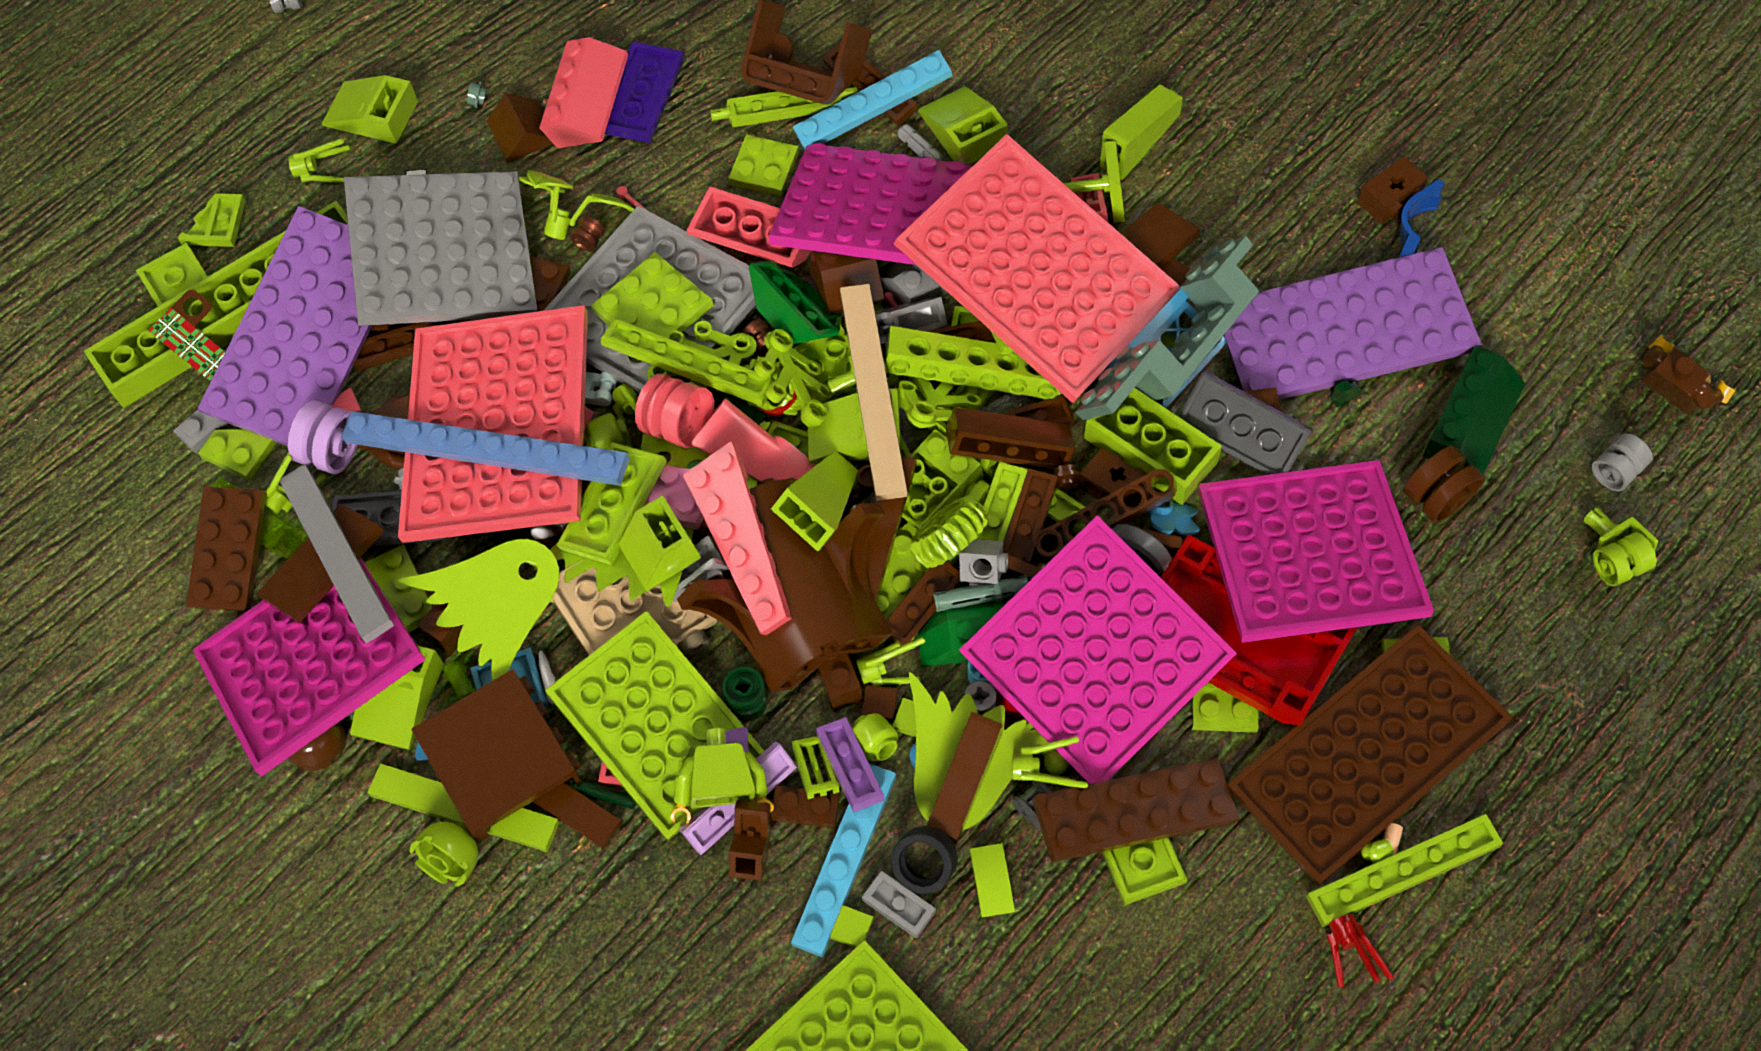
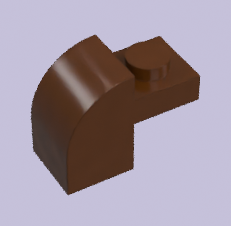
(750, 841)

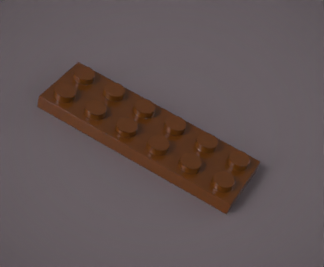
(1134, 810)

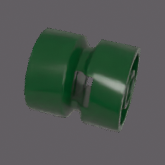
(745, 693)

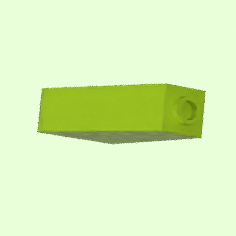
(1141, 127)
(818, 500)

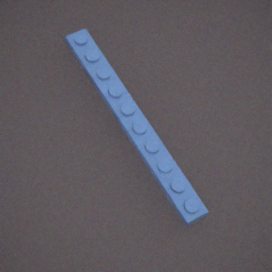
(486, 448)

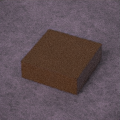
(880, 701)

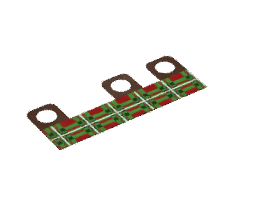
(179, 334)

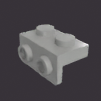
(709, 567)

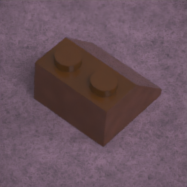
(836, 271)

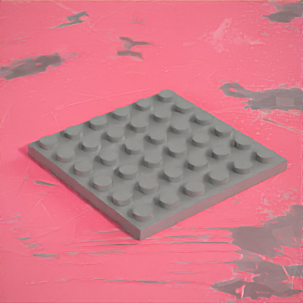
(637, 238)
(438, 247)

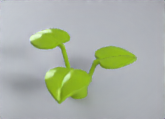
(558, 219)

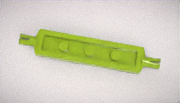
(771, 107)

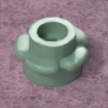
(476, 94)

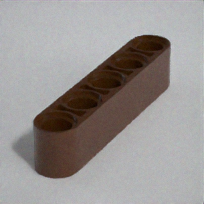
(1115, 501)

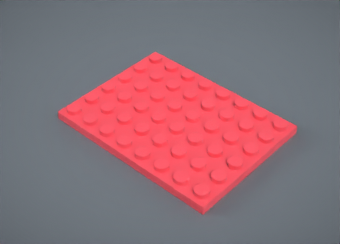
(1038, 267)
(503, 378)

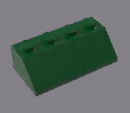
(1478, 408)

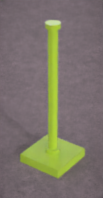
(1109, 182)

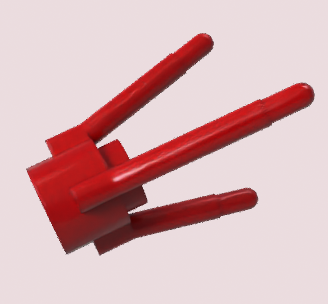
(1349, 935)

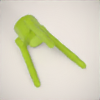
(304, 163)
(625, 400)
(276, 496)
(872, 665)
(1027, 767)

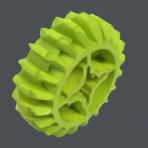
(949, 531)

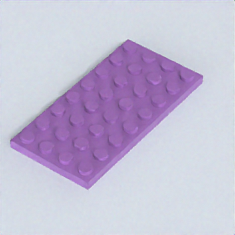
(1351, 326)
(294, 335)

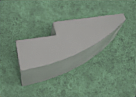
(918, 315)

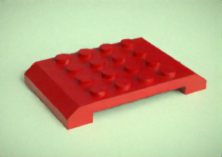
(1268, 674)

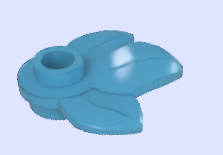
(1174, 517)

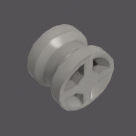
(985, 689)

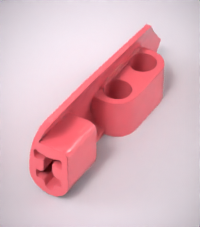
(761, 452)

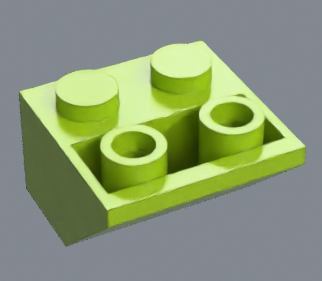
(657, 544)

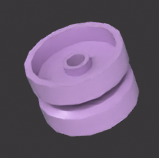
(317, 437)

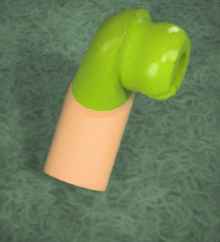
(1385, 847)

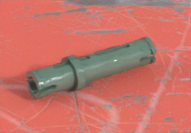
(979, 593)

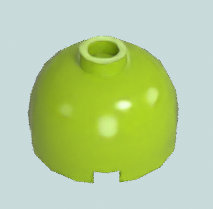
(446, 852)

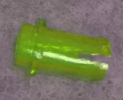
(458, 679)

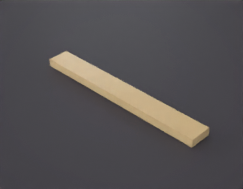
(873, 393)

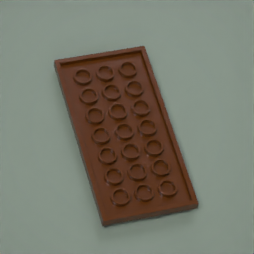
(1368, 754)

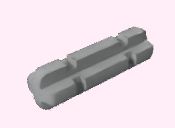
(918, 143)

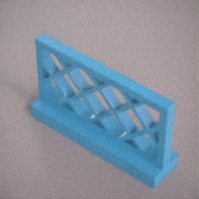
(1159, 325)

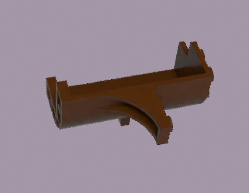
(822, 588)

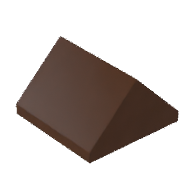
(517, 125)

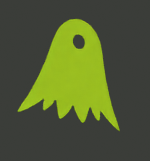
(493, 598)
(937, 741)

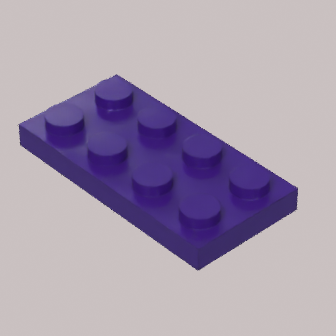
(644, 91)

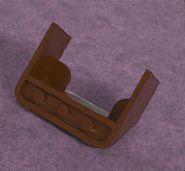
(770, 65)

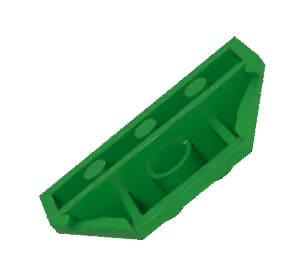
(791, 303)
(951, 630)

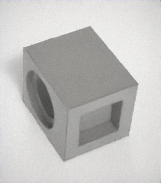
(976, 571)

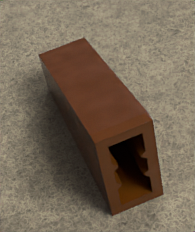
(965, 775)

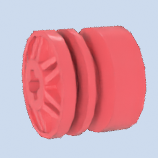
(673, 409)

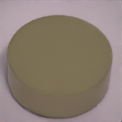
(693, 643)

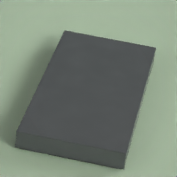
(1245, 425)
(383, 510)

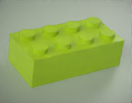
(1155, 439)

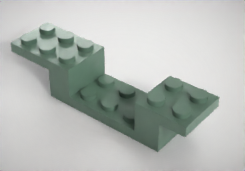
(1220, 294)

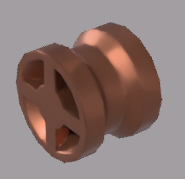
(587, 233)

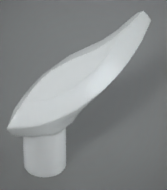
(546, 674)

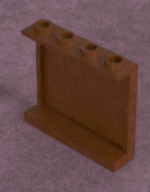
(495, 752)

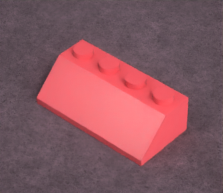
(583, 92)
(741, 226)

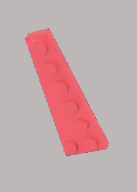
(731, 516)

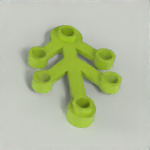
(779, 346)
(729, 349)
(924, 413)

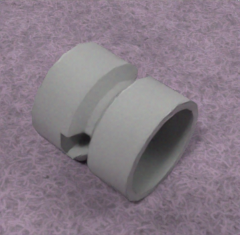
(1622, 462)

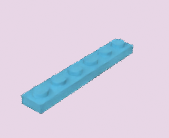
(873, 100)
(840, 871)

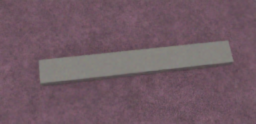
(336, 554)

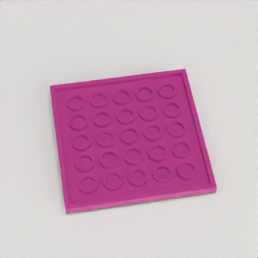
(859, 200)
(1313, 551)
(1097, 652)
(296, 679)

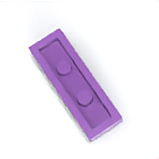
(850, 764)

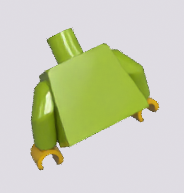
(719, 776)

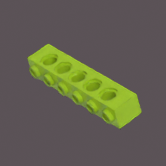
(962, 363)

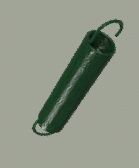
(606, 793)

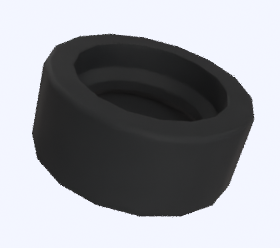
(909, 878)

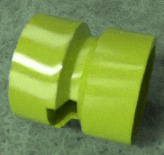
(1624, 559)

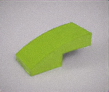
(992, 880)

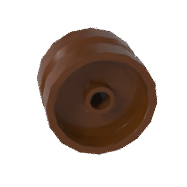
(1444, 484)

